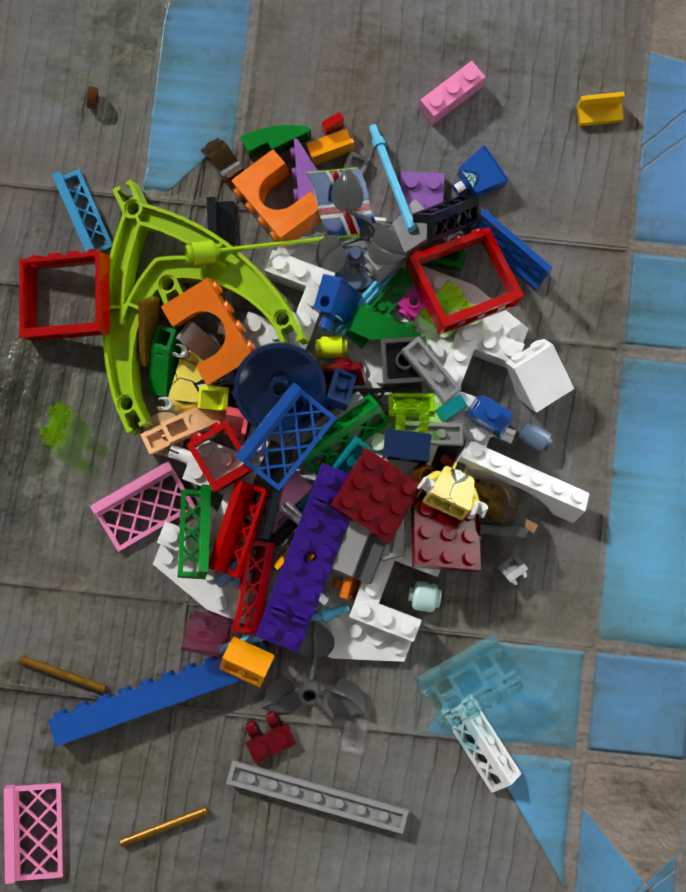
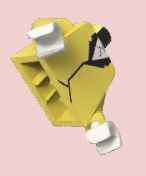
(186, 383)
(452, 492)

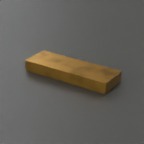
(148, 320)

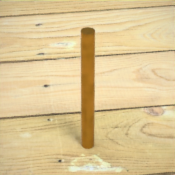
(63, 674)
(164, 826)

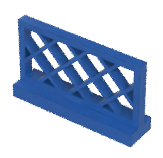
(519, 256)
(270, 422)

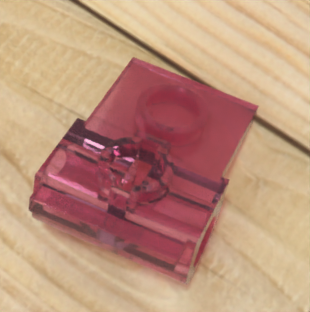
(206, 633)

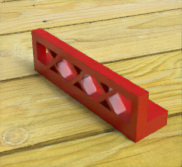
(234, 527)
(258, 588)

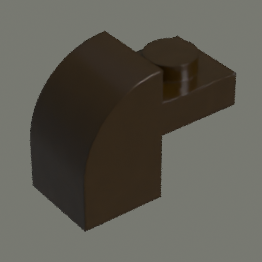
(223, 160)
(502, 502)

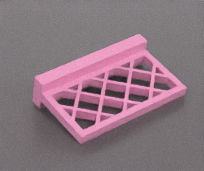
(131, 490)
(12, 832)

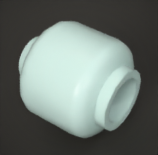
(425, 596)

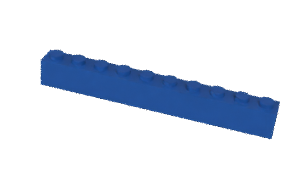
(141, 700)

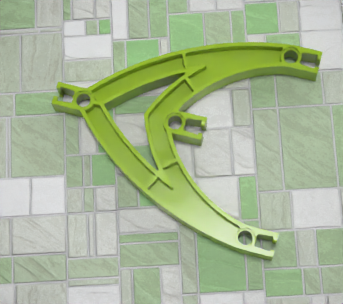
(230, 270)

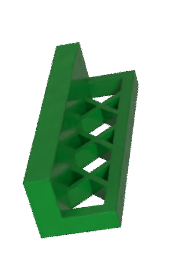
(341, 431)
(203, 533)

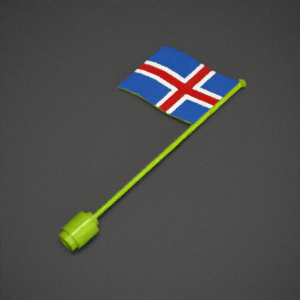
(335, 221)

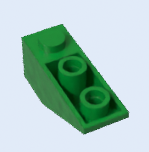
(374, 326)
(162, 362)

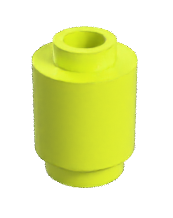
(331, 347)

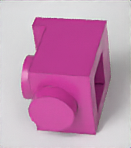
(408, 311)

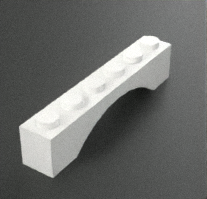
(560, 497)

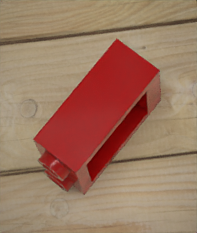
(229, 478)

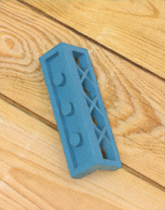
(74, 211)

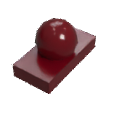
(347, 365)

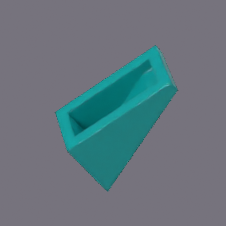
(451, 408)

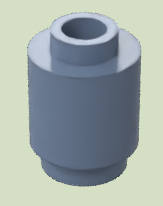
(535, 437)

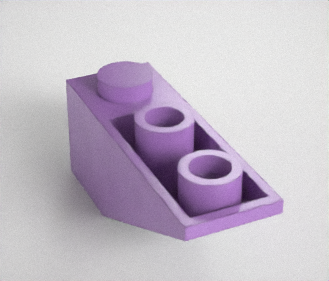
(303, 165)

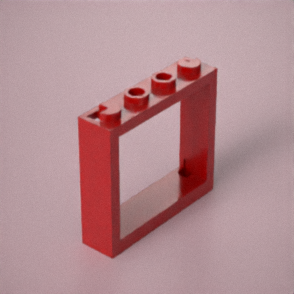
(28, 295)
(477, 312)

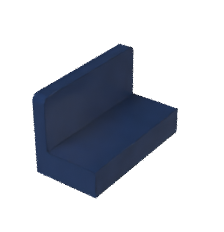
(339, 390)
(407, 446)

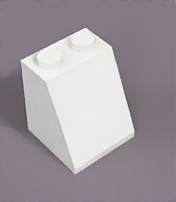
(538, 375)

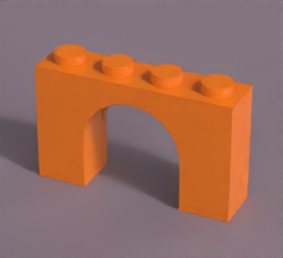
(253, 187)
(207, 298)

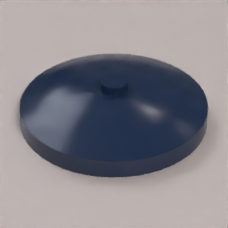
(269, 373)

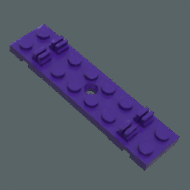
(300, 580)

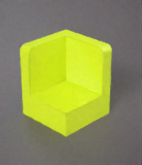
(213, 398)

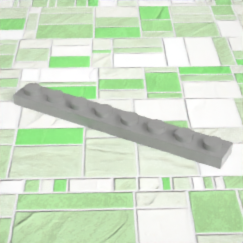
(317, 796)

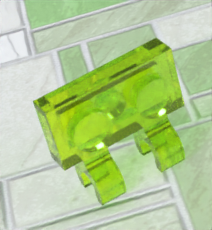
(449, 298)
(411, 405)
(53, 433)

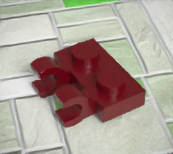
(271, 742)

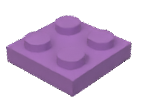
(424, 187)

